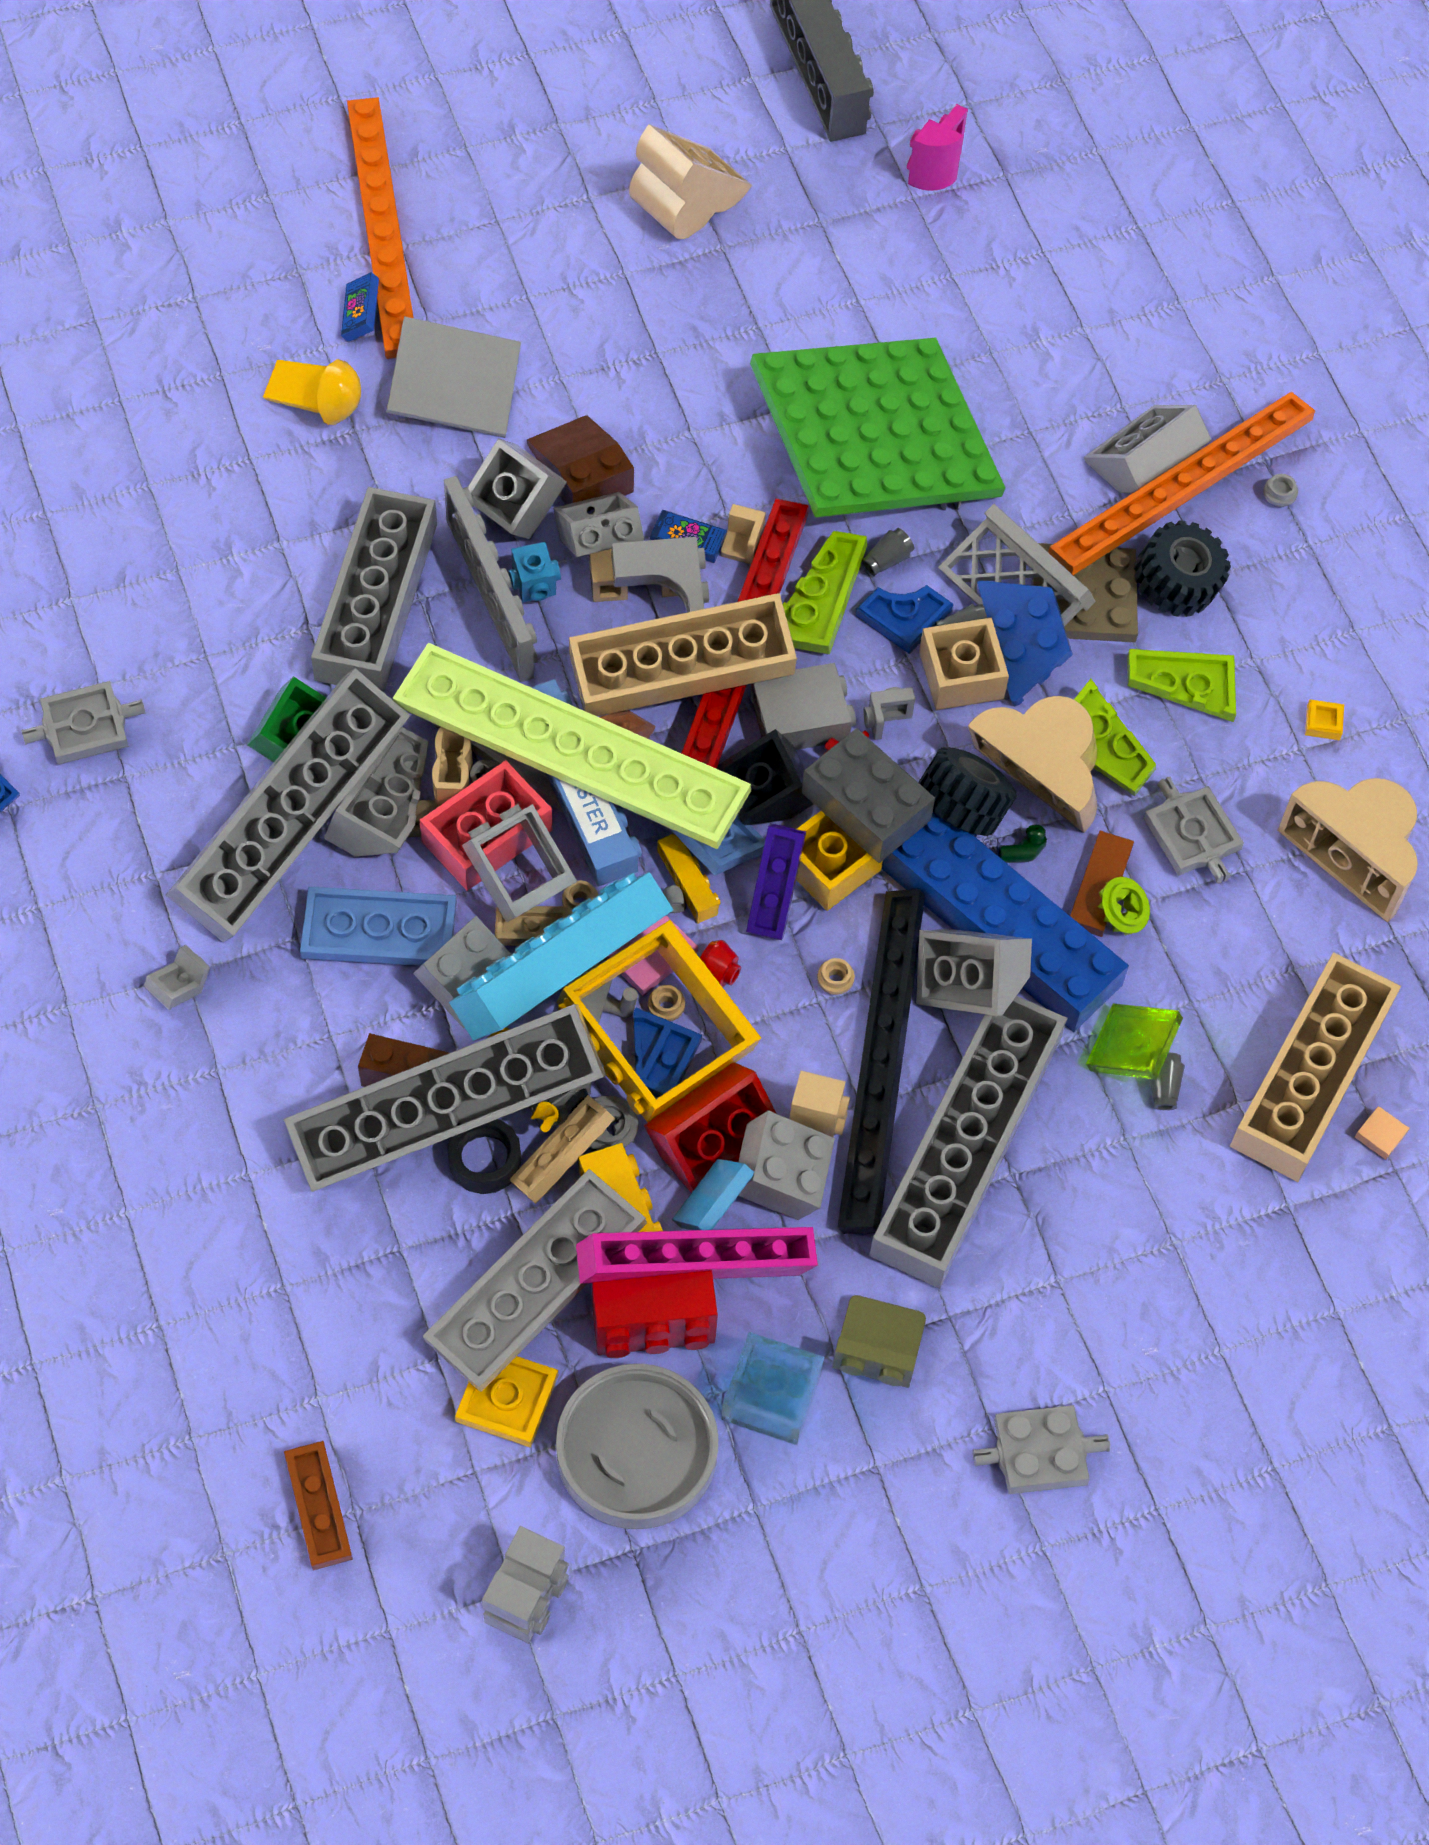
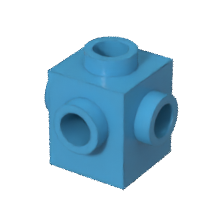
(534, 572)

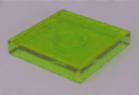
(1134, 1041)

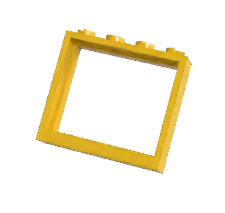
(703, 988)

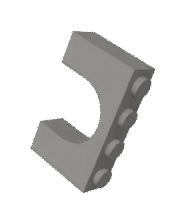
(666, 563)

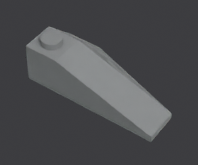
(384, 801)

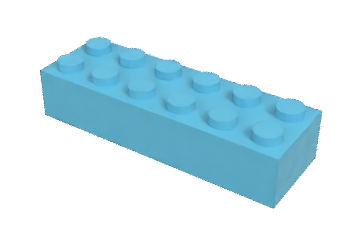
(559, 954)

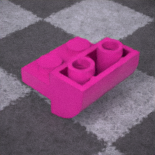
(937, 151)

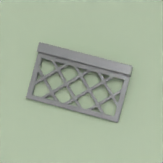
(1030, 554)

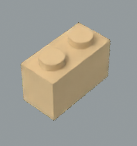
(820, 1103)

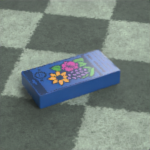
(360, 307)
(677, 526)

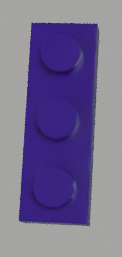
(776, 881)

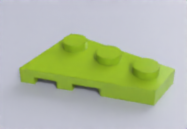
(1186, 678)
(1118, 750)

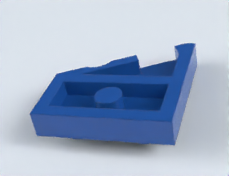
(662, 1051)

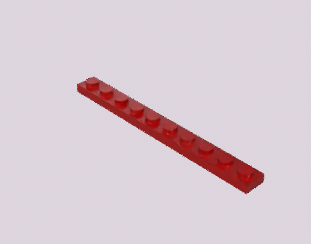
(764, 578)

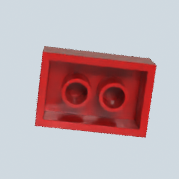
(654, 1313)

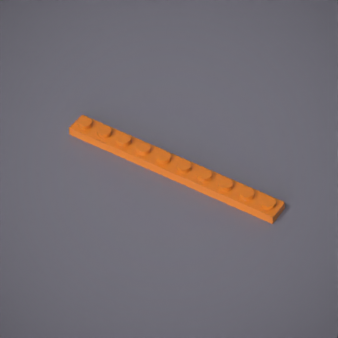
(380, 219)
(1181, 483)

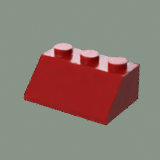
(709, 1123)

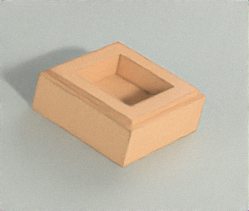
(1382, 1132)

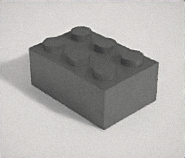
(867, 795)

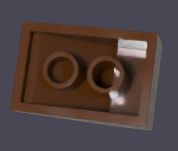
(585, 459)

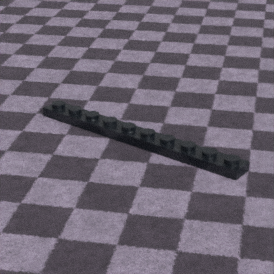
(881, 1063)

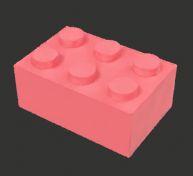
(481, 802)

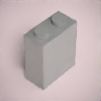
(804, 706)

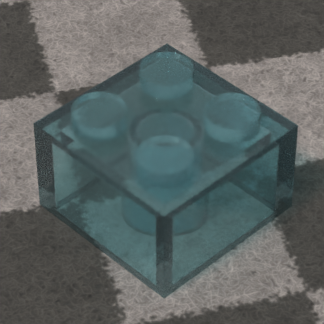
(772, 1388)

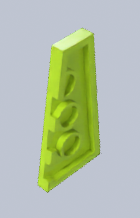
(823, 594)

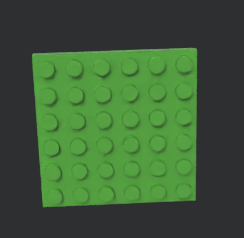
(876, 426)

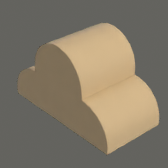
(682, 182)
(1046, 752)
(1357, 837)

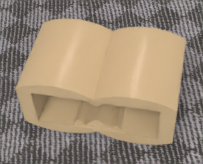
(451, 766)

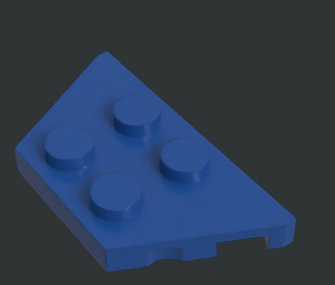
(1027, 631)

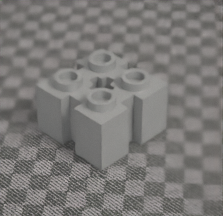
(525, 1585)

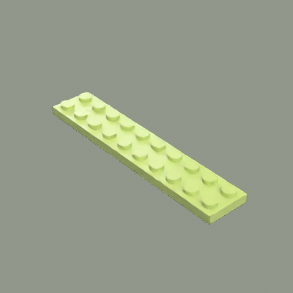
(573, 745)

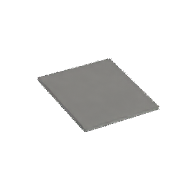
(454, 377)

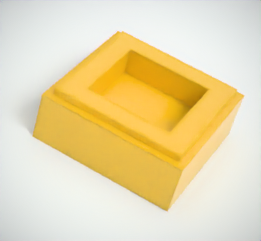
(1324, 719)

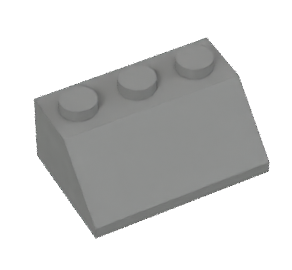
(1149, 446)
(971, 970)

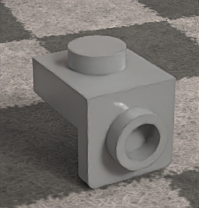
(888, 706)
(179, 979)

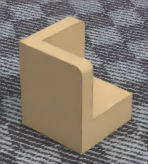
(743, 533)

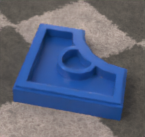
(904, 615)

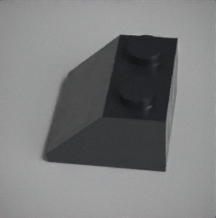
(774, 777)

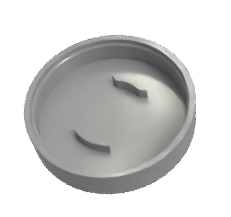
(637, 1446)

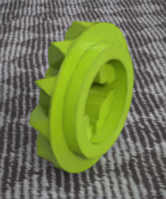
(1134, 902)

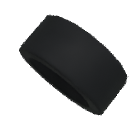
(485, 1182)

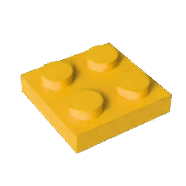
(511, 1402)

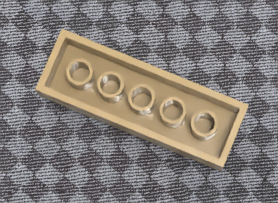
(682, 655)
(1315, 1067)

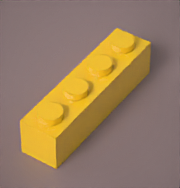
(687, 876)

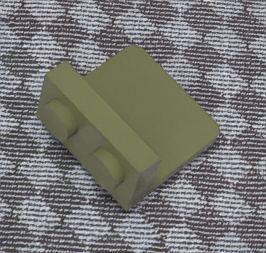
(879, 1341)

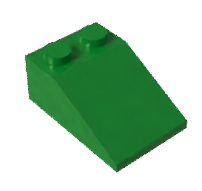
(285, 718)

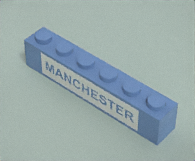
(595, 821)

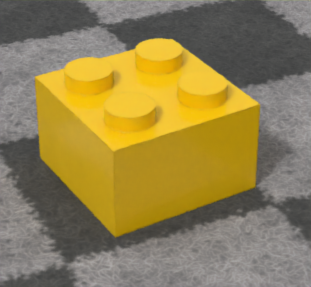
(832, 862)

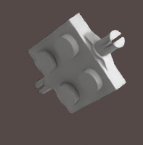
(83, 722)
(1193, 830)
(1041, 1449)

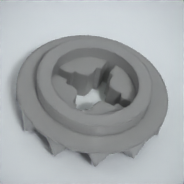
(624, 1130)

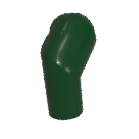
(1027, 849)

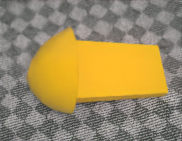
(321, 389)

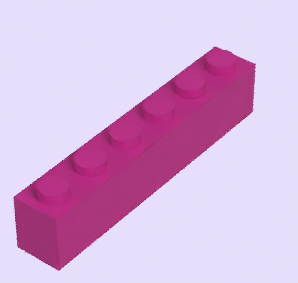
(725, 1252)

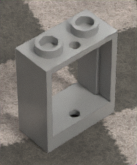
(612, 521)
(546, 848)

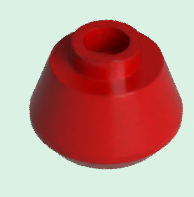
(721, 962)

